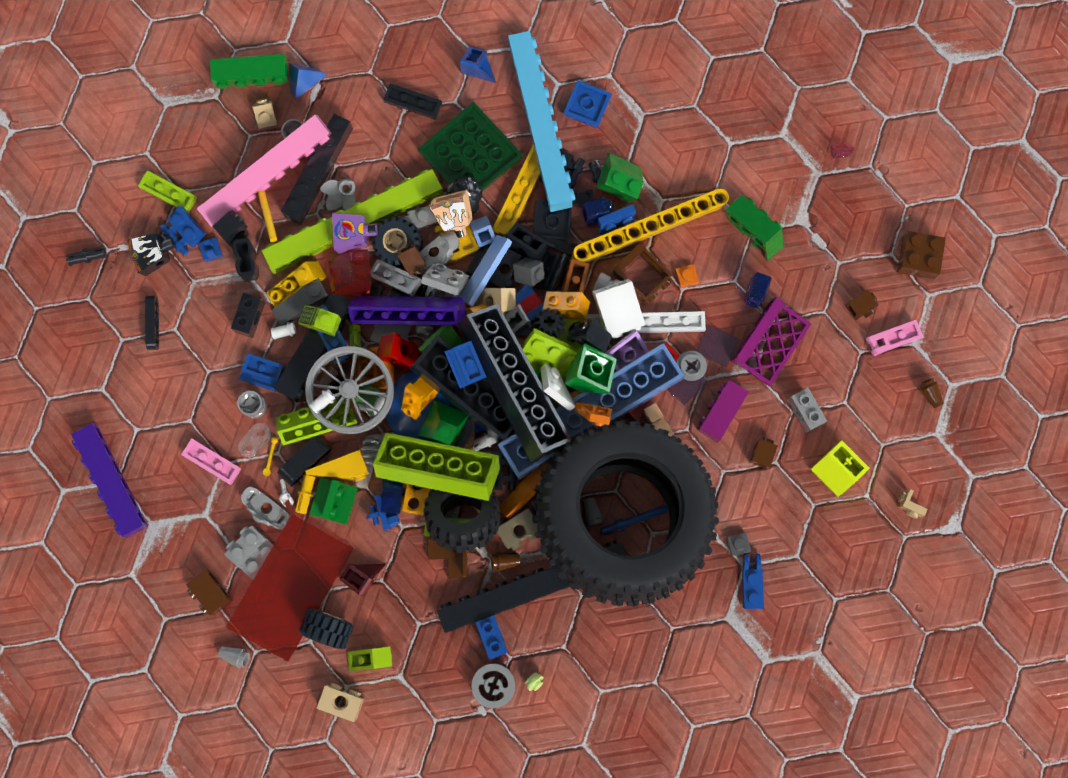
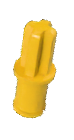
(305, 494)

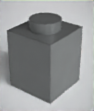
(528, 271)

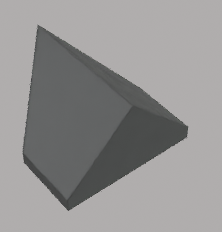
(519, 321)

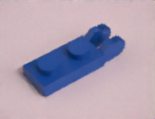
(752, 584)

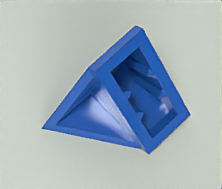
(476, 64)
(303, 78)

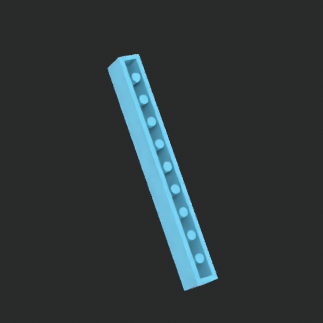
(540, 121)

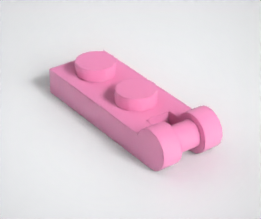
(895, 337)

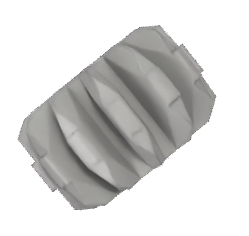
(370, 447)

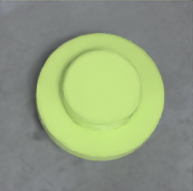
(534, 682)

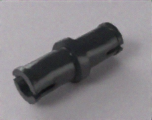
(86, 255)

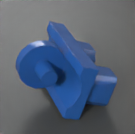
(387, 521)

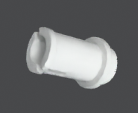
(283, 331)
(322, 401)

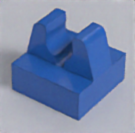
(210, 249)

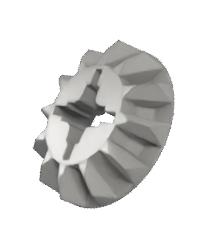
(692, 356)

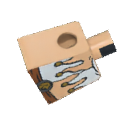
(453, 212)

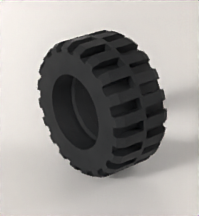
(461, 535)

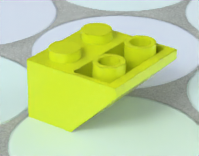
(839, 468)

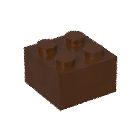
(921, 255)

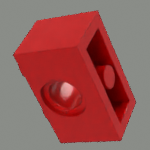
(398, 351)

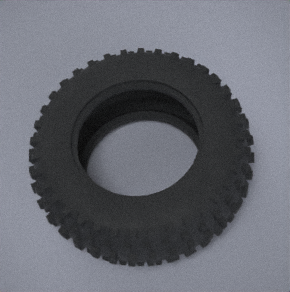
(663, 464)

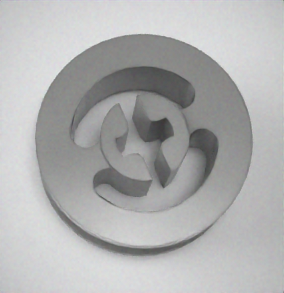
(478, 679)

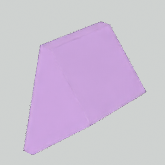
(628, 350)

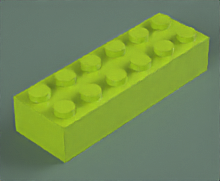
(437, 466)

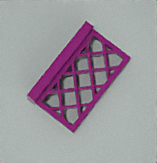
(757, 332)

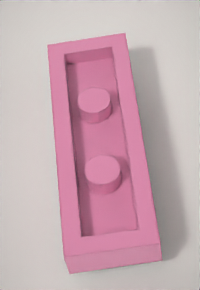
(211, 461)

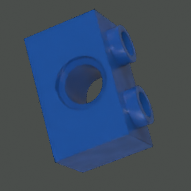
(492, 637)

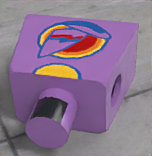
(351, 232)

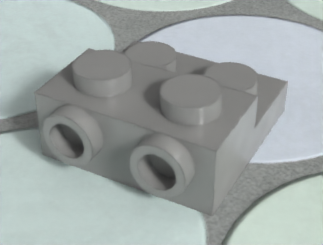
(249, 550)

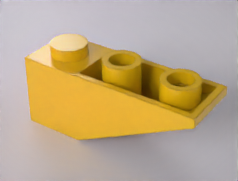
(302, 276)

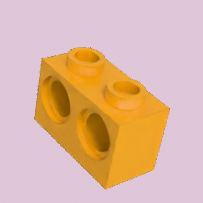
(570, 304)
(411, 494)

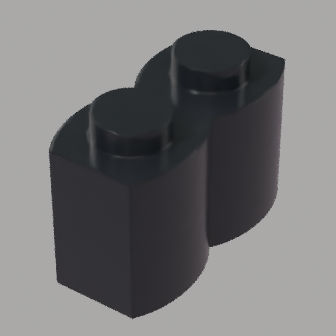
(245, 262)

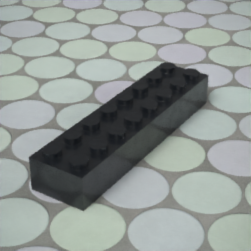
(514, 382)

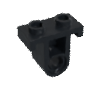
(590, 333)

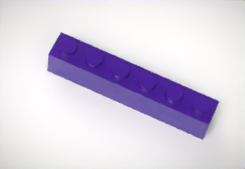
(407, 310)
(109, 480)

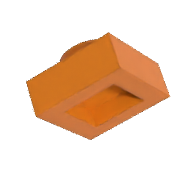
(687, 276)

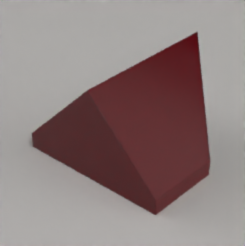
(361, 577)

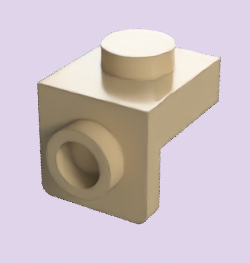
(264, 113)
(913, 509)

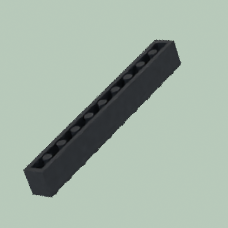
(506, 596)

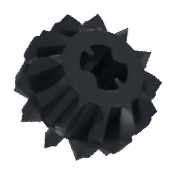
(556, 321)

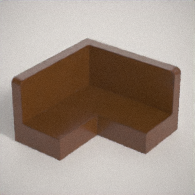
(456, 561)

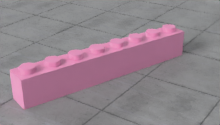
(264, 170)

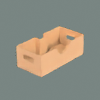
(656, 417)

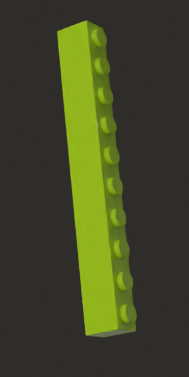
(375, 210)

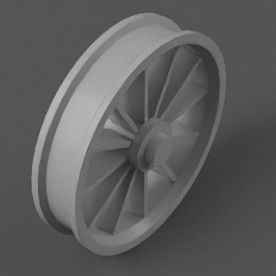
(350, 389)

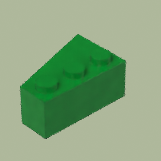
(756, 225)

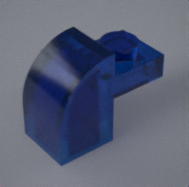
(391, 497)

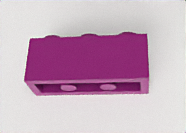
(722, 410)

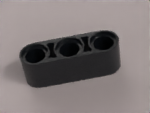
(304, 460)

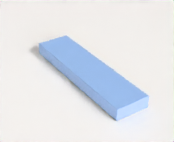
(485, 270)

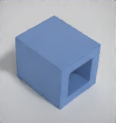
(482, 231)

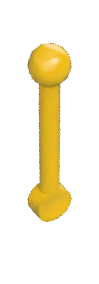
(267, 471)

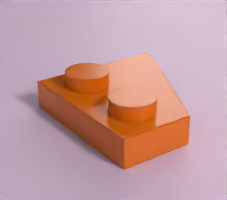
(595, 414)

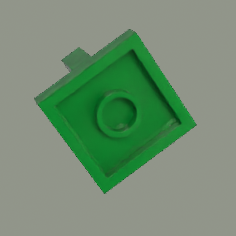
(333, 501)

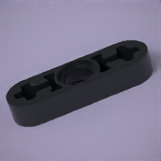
(152, 322)

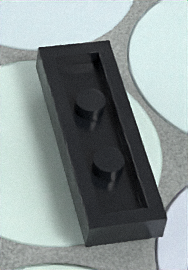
(412, 101)

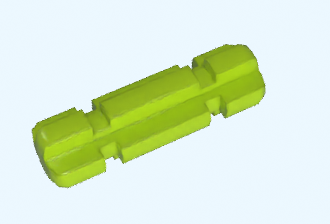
(355, 337)

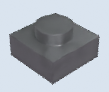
(738, 544)

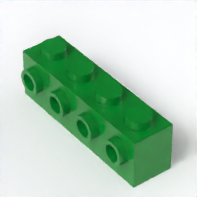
(249, 71)

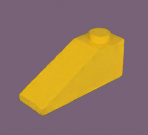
(346, 468)

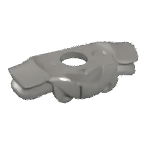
(446, 244)
(254, 499)

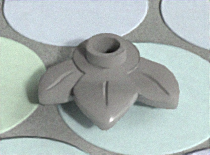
(336, 195)

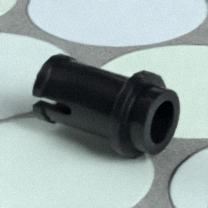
(595, 171)

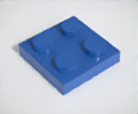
(587, 104)

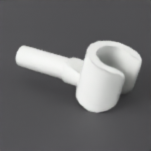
(285, 495)

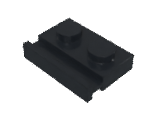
(554, 268)

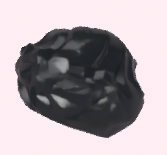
(473, 188)

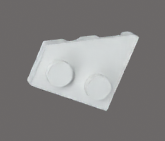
(555, 387)

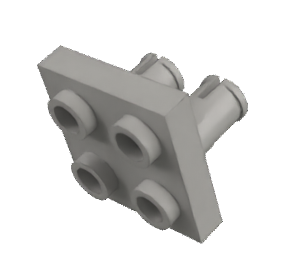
(444, 279)

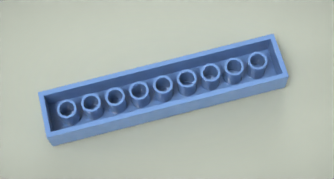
(628, 390)

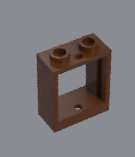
(641, 251)

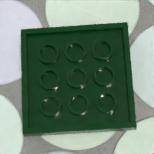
(470, 148)

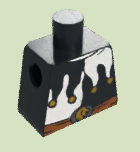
(150, 252)

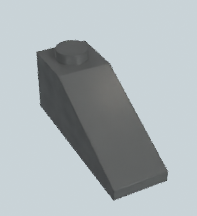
(292, 308)

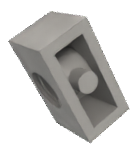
(807, 410)

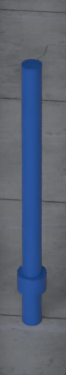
(621, 524)

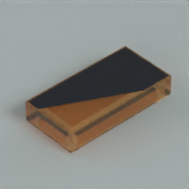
(466, 437)

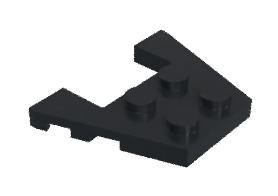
(555, 225)

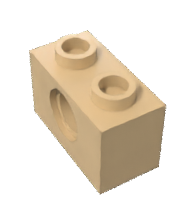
(502, 296)
(329, 704)

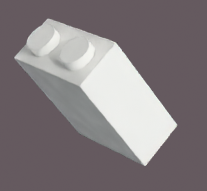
(619, 308)

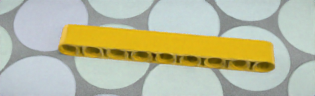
(657, 220)

